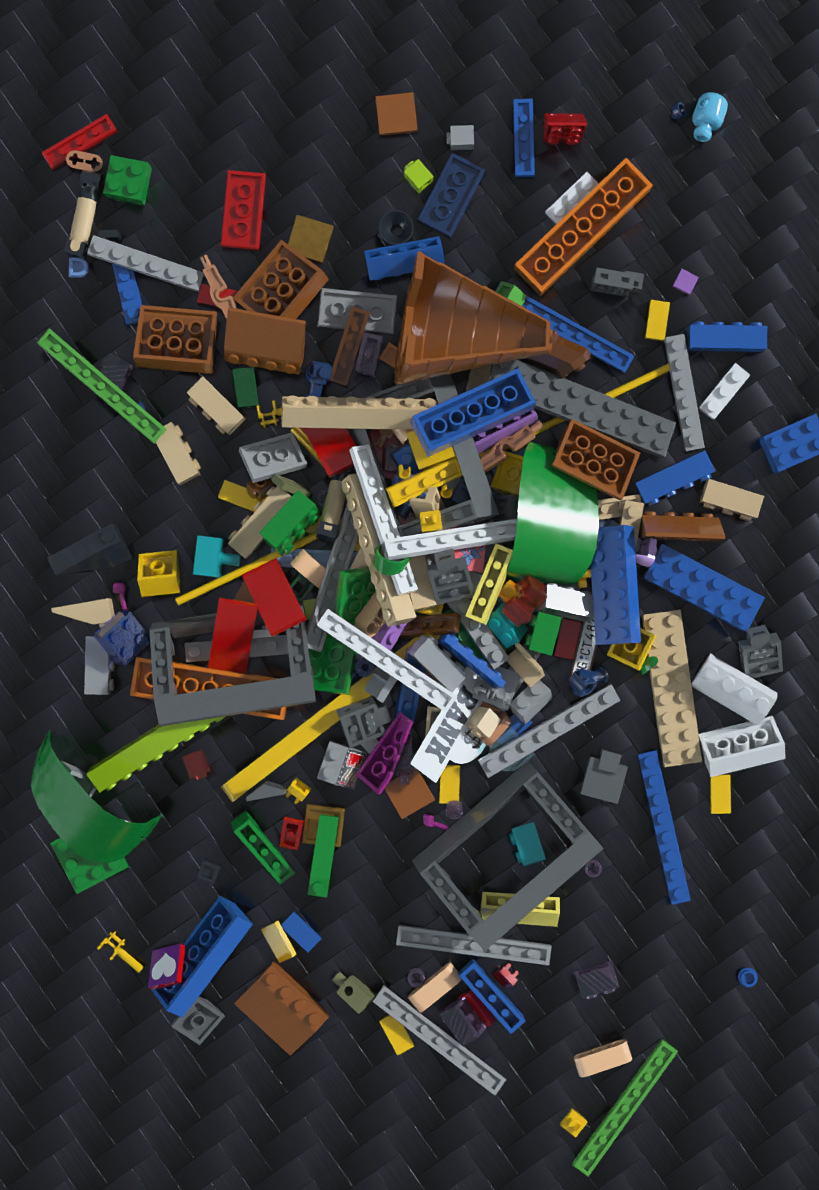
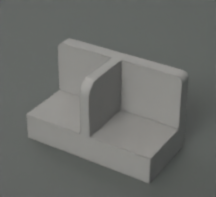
(380, 684)

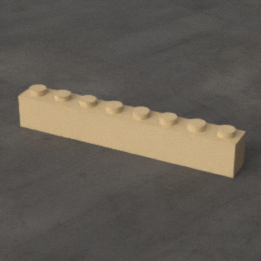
(351, 412)
(395, 608)

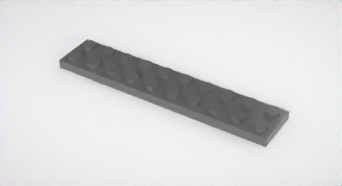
(596, 410)

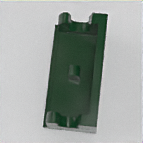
(244, 388)

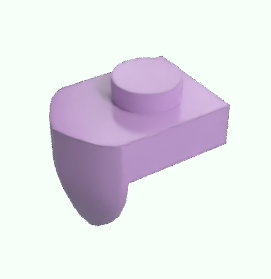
(647, 552)

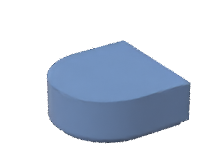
(78, 267)

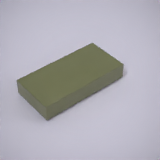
(289, 485)

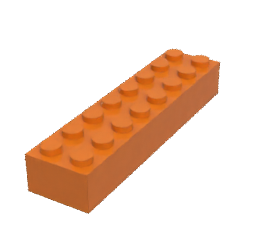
(583, 226)
(196, 678)

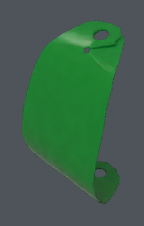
(553, 522)
(77, 816)

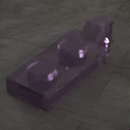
(403, 765)

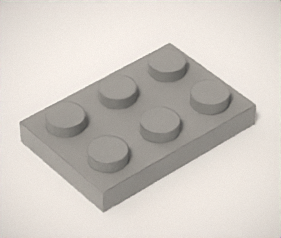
(272, 457)

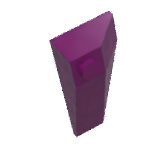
(383, 759)

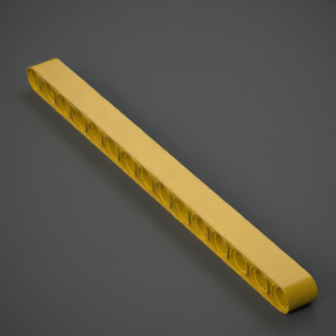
(301, 736)

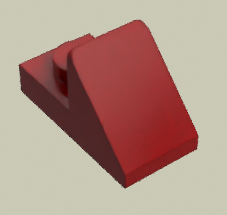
(291, 833)

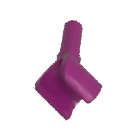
(120, 588)
(428, 820)

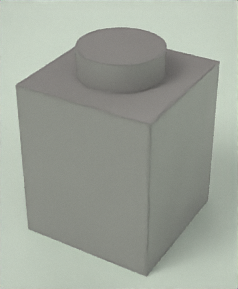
(461, 137)

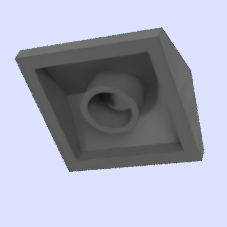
(266, 790)
(198, 1020)

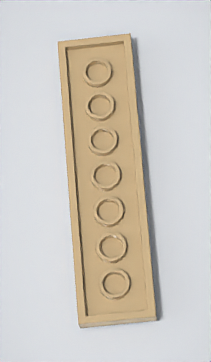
(672, 690)

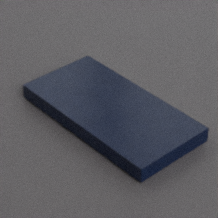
(451, 195)

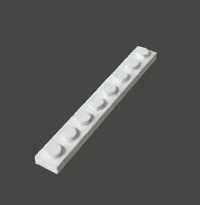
(380, 511)
(450, 539)
(386, 660)

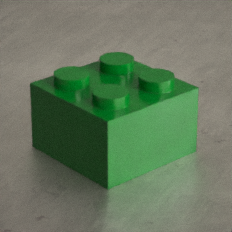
(127, 180)
(543, 633)

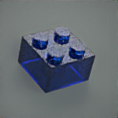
(122, 637)

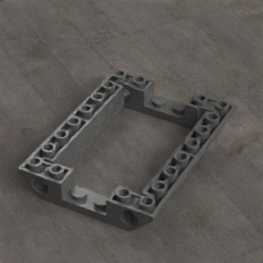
(482, 503)
(225, 700)
(538, 889)

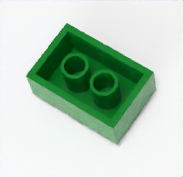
(290, 523)

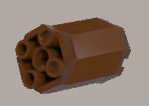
(564, 356)

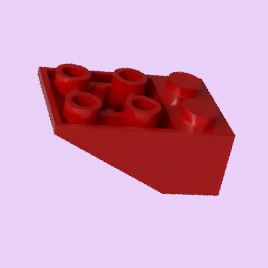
(563, 128)

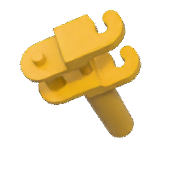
(275, 412)
(120, 952)

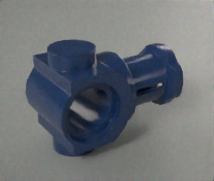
(318, 375)
(585, 681)

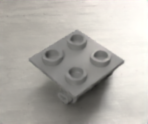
(498, 697)

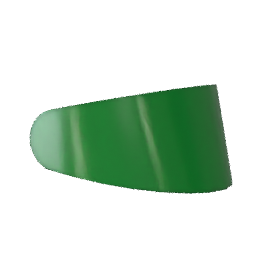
(386, 566)
(649, 663)

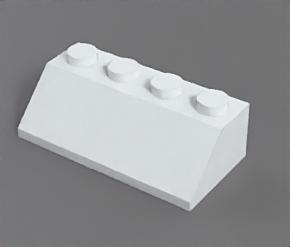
(734, 689)
(742, 746)

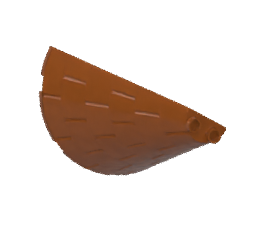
(461, 326)

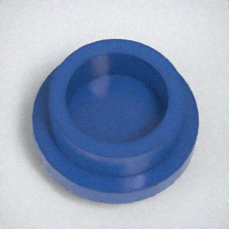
(747, 977)

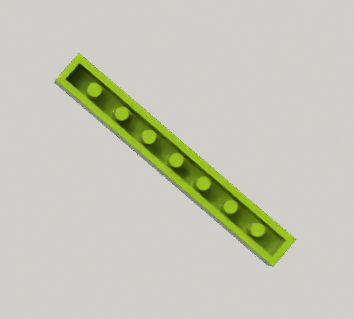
(142, 750)

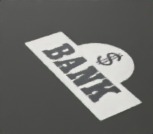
(450, 735)

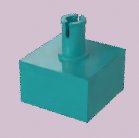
(211, 557)

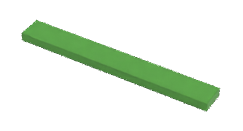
(101, 386)
(624, 1107)

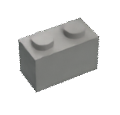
(531, 701)

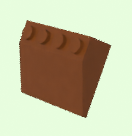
(282, 284)
(175, 339)
(264, 341)
(595, 459)
(680, 527)
(282, 1008)

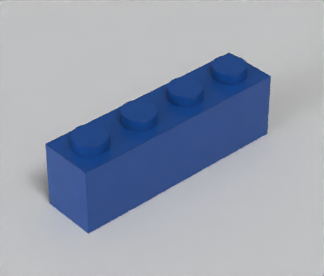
(400, 258)
(727, 337)
(674, 477)
(491, 996)

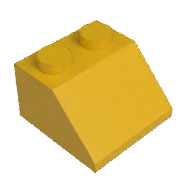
(158, 573)
(633, 653)

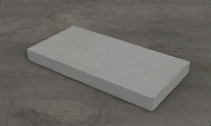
(336, 307)

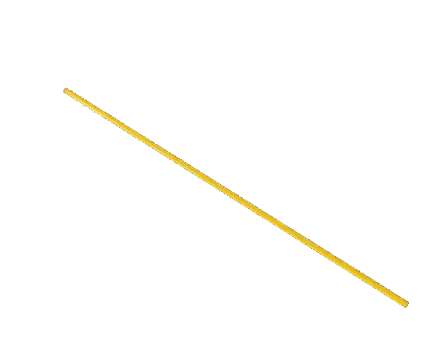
(312, 537)

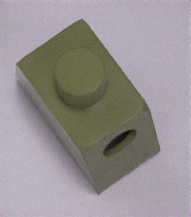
(361, 994)

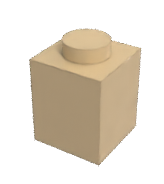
(483, 722)

